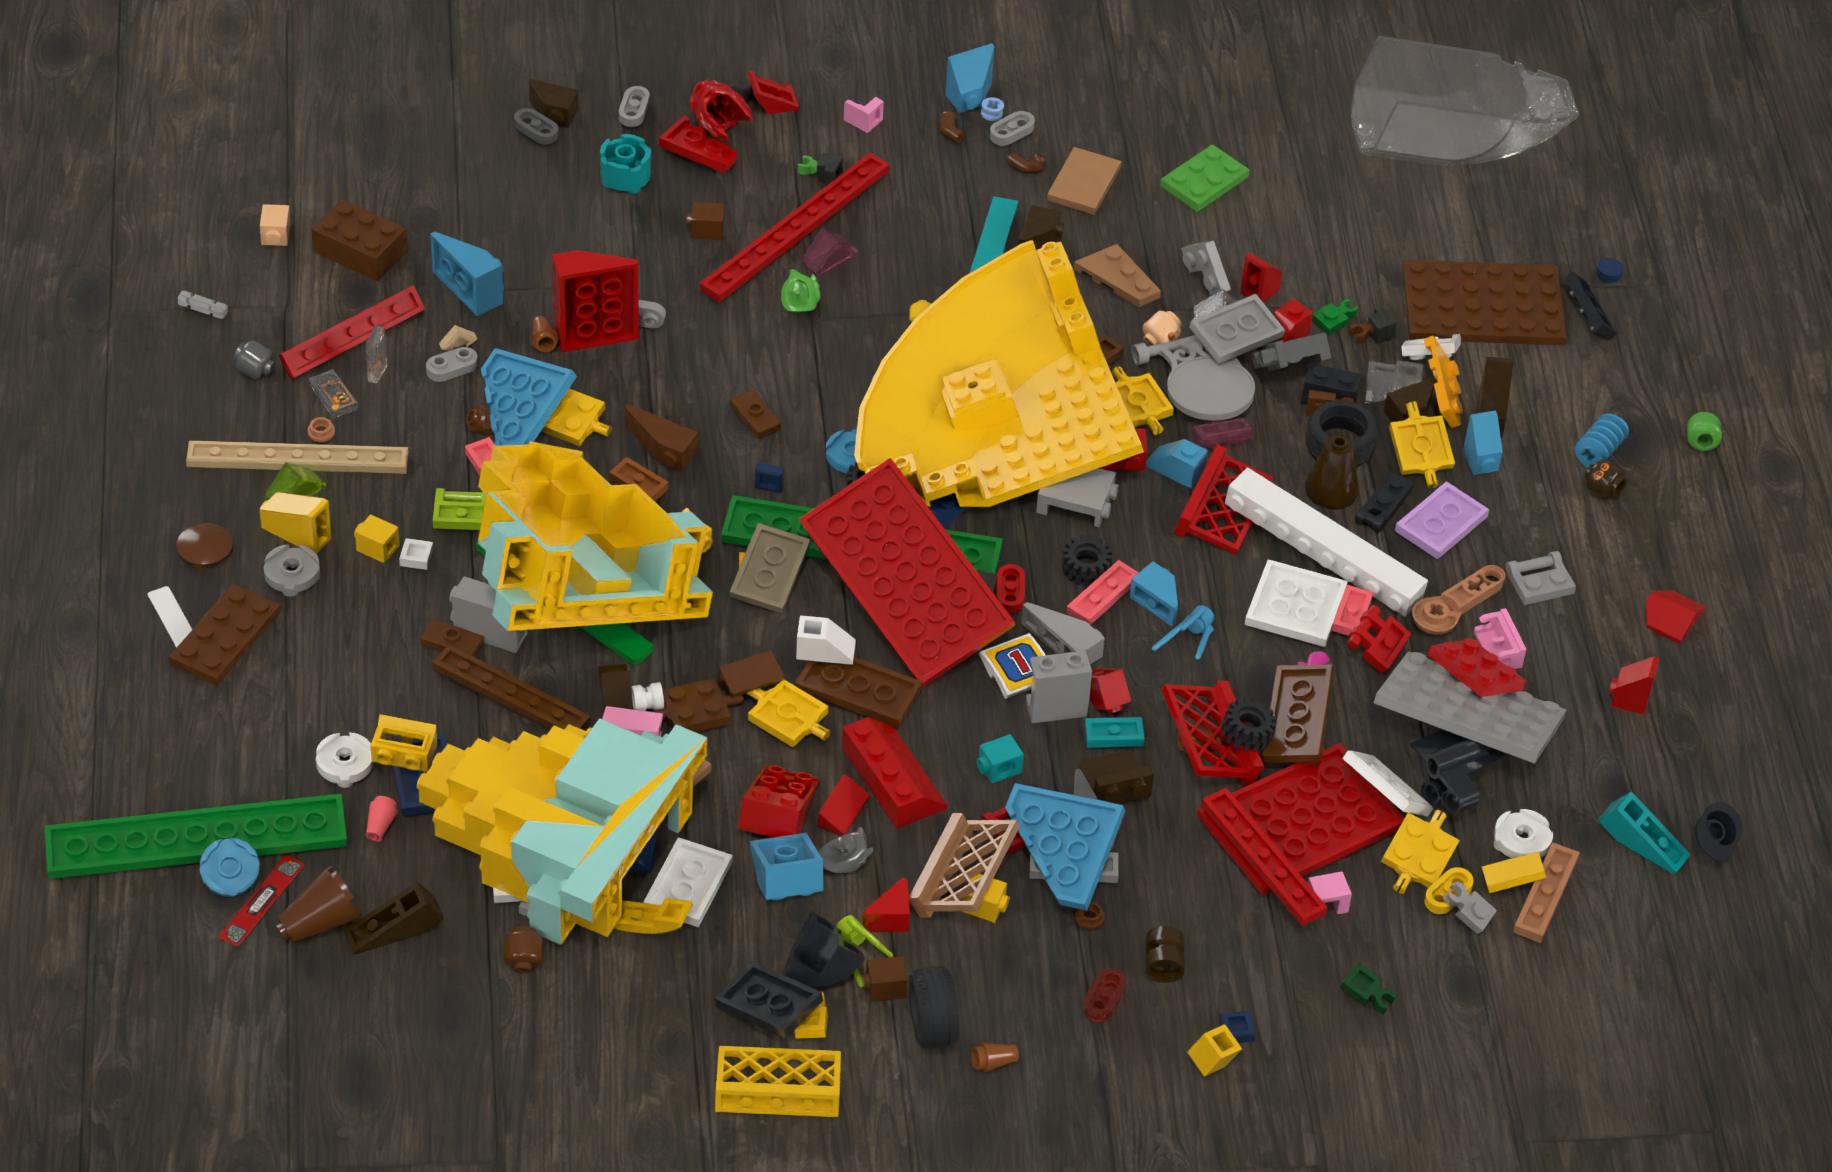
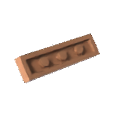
(1546, 893)

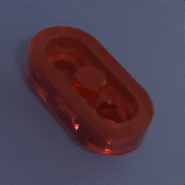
(1103, 997)

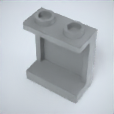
(1083, 493)
(1059, 687)

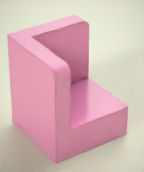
(864, 116)
(1332, 888)

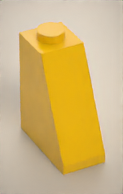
(297, 519)

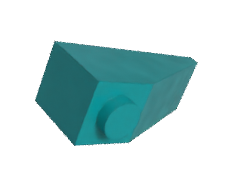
(1642, 832)

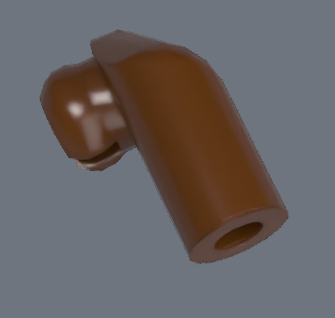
(947, 128)
(1034, 165)

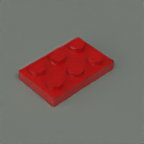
(1477, 667)

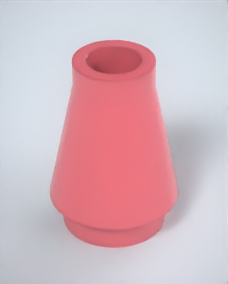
(381, 814)

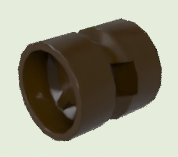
(1165, 954)

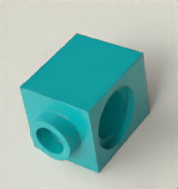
(1000, 759)

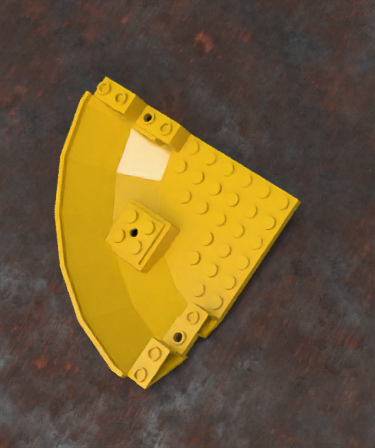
(997, 387)

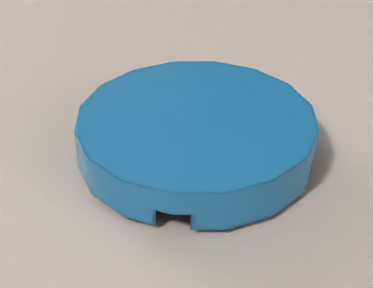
(841, 450)
(229, 867)

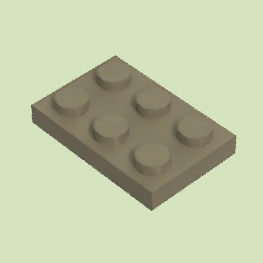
(770, 568)

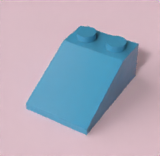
(468, 272)

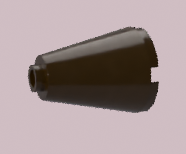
(1334, 475)

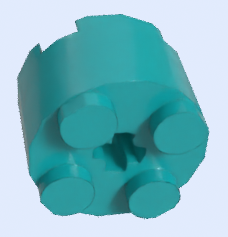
(625, 163)

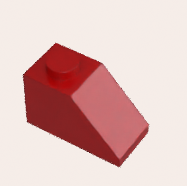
(1260, 278)
(1295, 320)
(1634, 685)
(1108, 689)

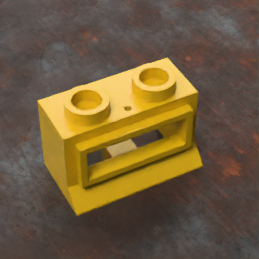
(404, 754)

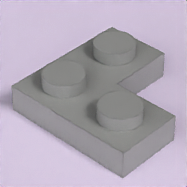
(1205, 258)

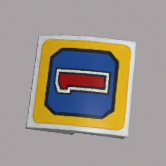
(1011, 664)

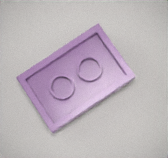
(1441, 520)

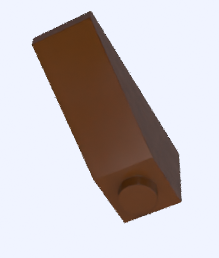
(664, 439)

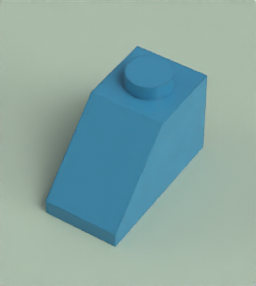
(1483, 443)
(1179, 461)
(1156, 592)

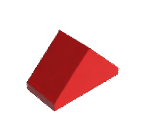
(889, 911)

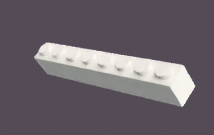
(1326, 541)

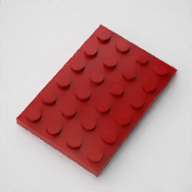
(1312, 814)

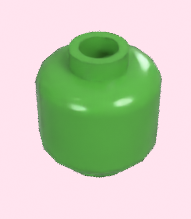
(1704, 431)

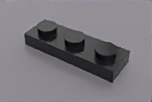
(1590, 306)

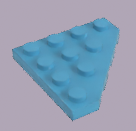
(522, 395)
(1066, 838)

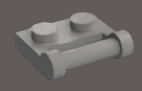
(1540, 585)

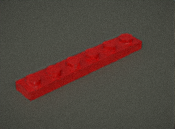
(351, 332)
(1264, 856)

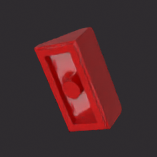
(842, 806)

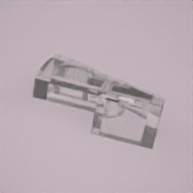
(1387, 378)

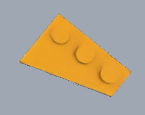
(1447, 386)

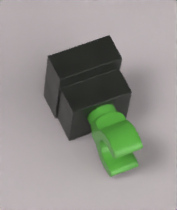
(827, 168)

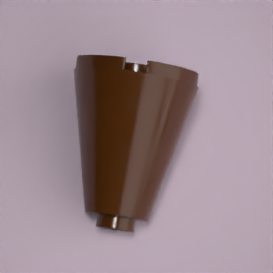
(318, 908)

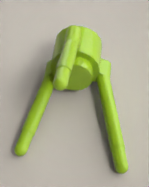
(855, 932)

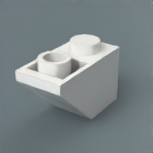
(823, 641)

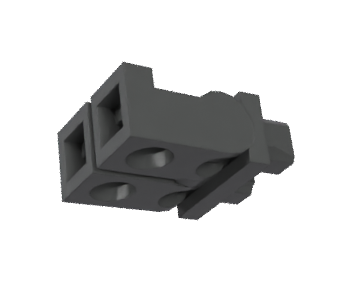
(1281, 354)

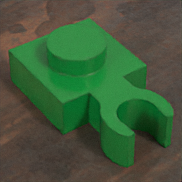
(1334, 318)

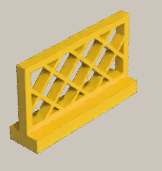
(778, 1096)

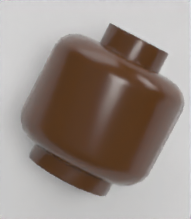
(523, 949)

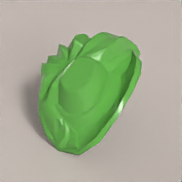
(800, 292)

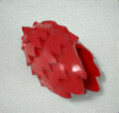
(718, 107)

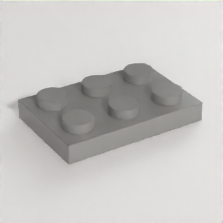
(1237, 328)

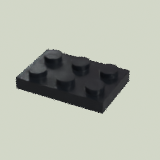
(768, 999)

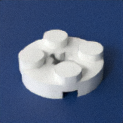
(344, 772)
(1525, 821)

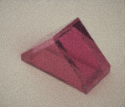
(827, 251)

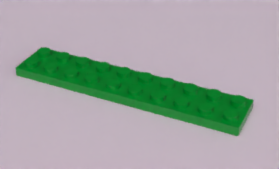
(747, 512)
(185, 835)

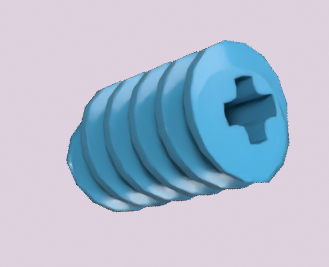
(1601, 439)

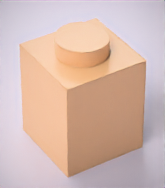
(275, 225)

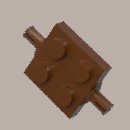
(698, 706)

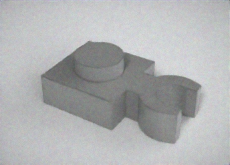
(1472, 908)

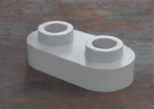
(634, 106)
(1012, 128)
(651, 314)
(451, 364)

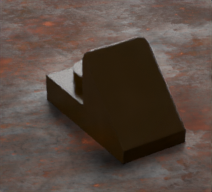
(615, 686)

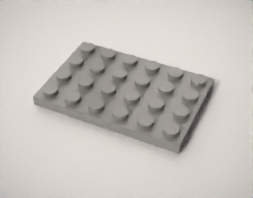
(1502, 721)

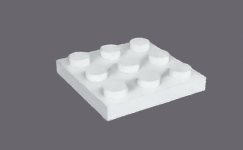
(1295, 603)

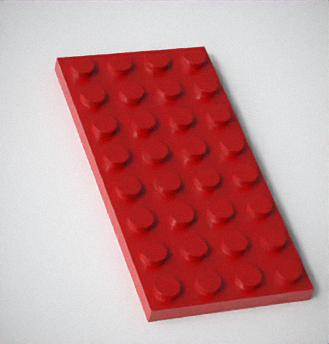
(907, 572)

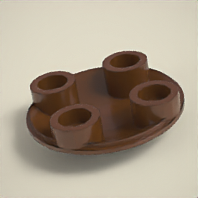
(204, 545)

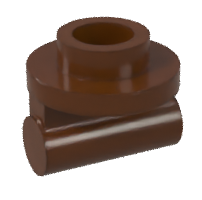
(479, 420)

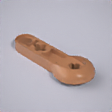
(1456, 601)

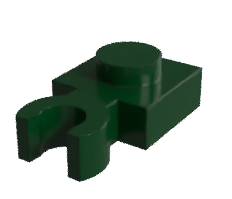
(1365, 986)

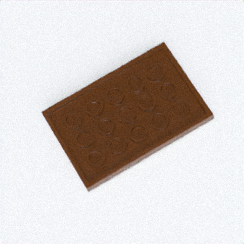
(1484, 302)

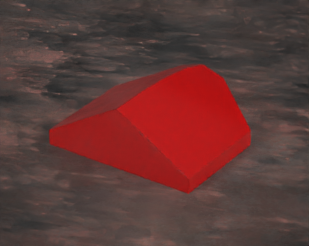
(772, 95)
(1672, 614)

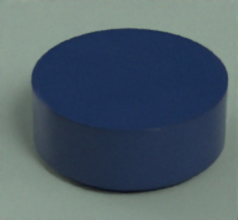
(1610, 270)

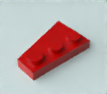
(694, 144)

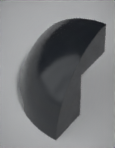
(821, 954)

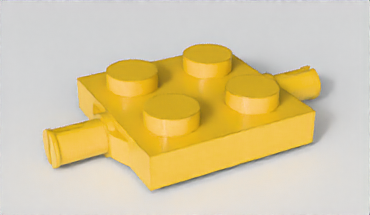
(1143, 400)
(576, 418)
(1421, 445)
(788, 713)
(1419, 851)

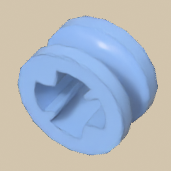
(989, 113)

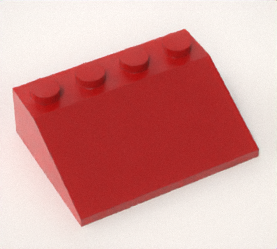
(594, 300)

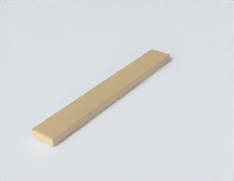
(316, 457)

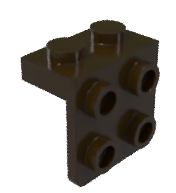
(1118, 777)

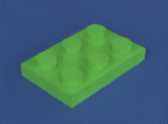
(1204, 178)

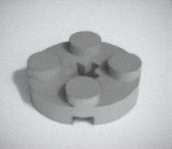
(291, 581)

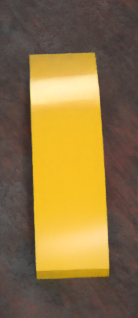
(653, 918)

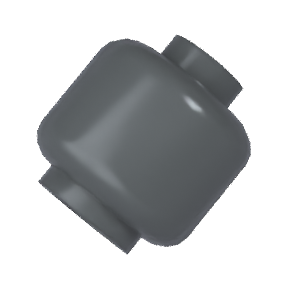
(253, 359)

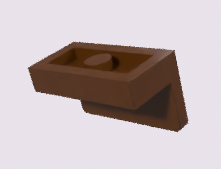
(750, 674)

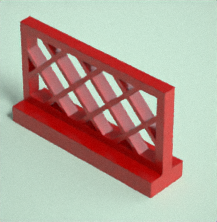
(1201, 497)
(1246, 763)

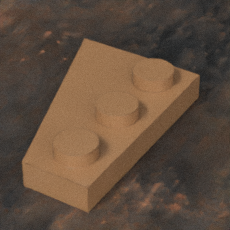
(1120, 273)

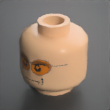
(1162, 328)

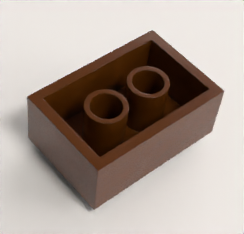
(359, 240)

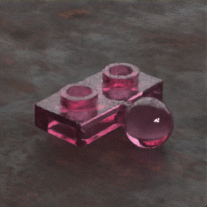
(1222, 432)

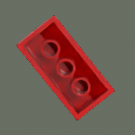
(891, 772)

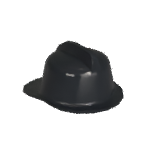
(1719, 831)

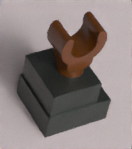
(1380, 327)

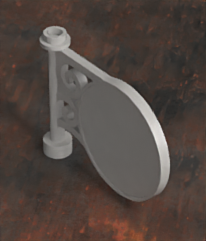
(1198, 382)

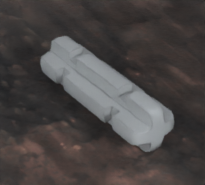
(202, 304)

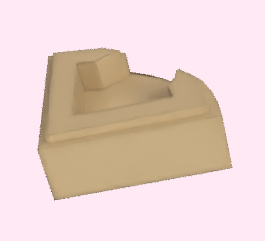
(457, 337)

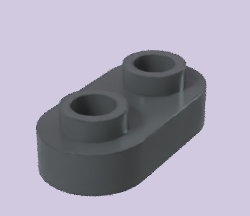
(536, 126)

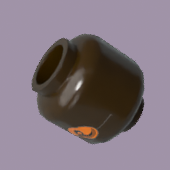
(1605, 479)

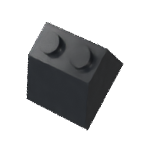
(1332, 381)

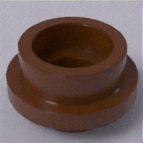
(1094, 911)

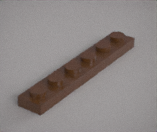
(508, 690)

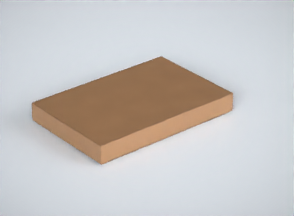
(1084, 180)

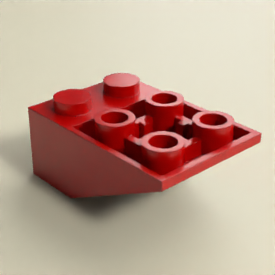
(777, 802)

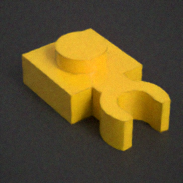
(815, 1024)

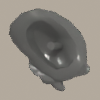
(846, 852)

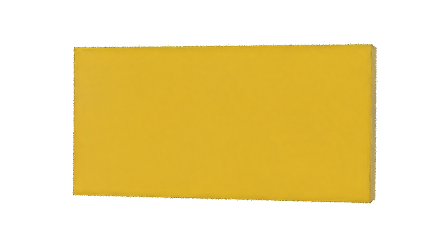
(1514, 872)

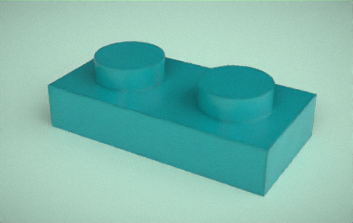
(1114, 732)

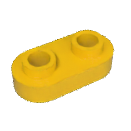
(1434, 894)

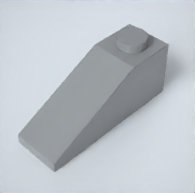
(1063, 632)

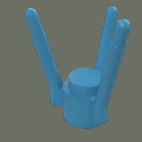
(1197, 622)

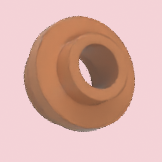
(321, 430)

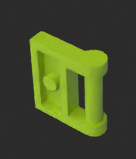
(458, 509)

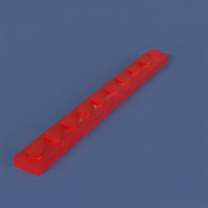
(794, 227)

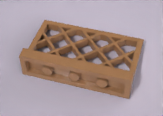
(947, 860)

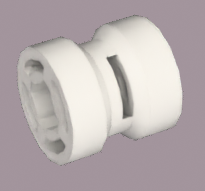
(648, 697)

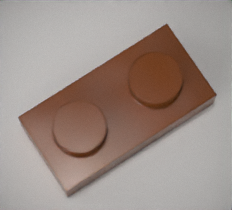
(632, 473)

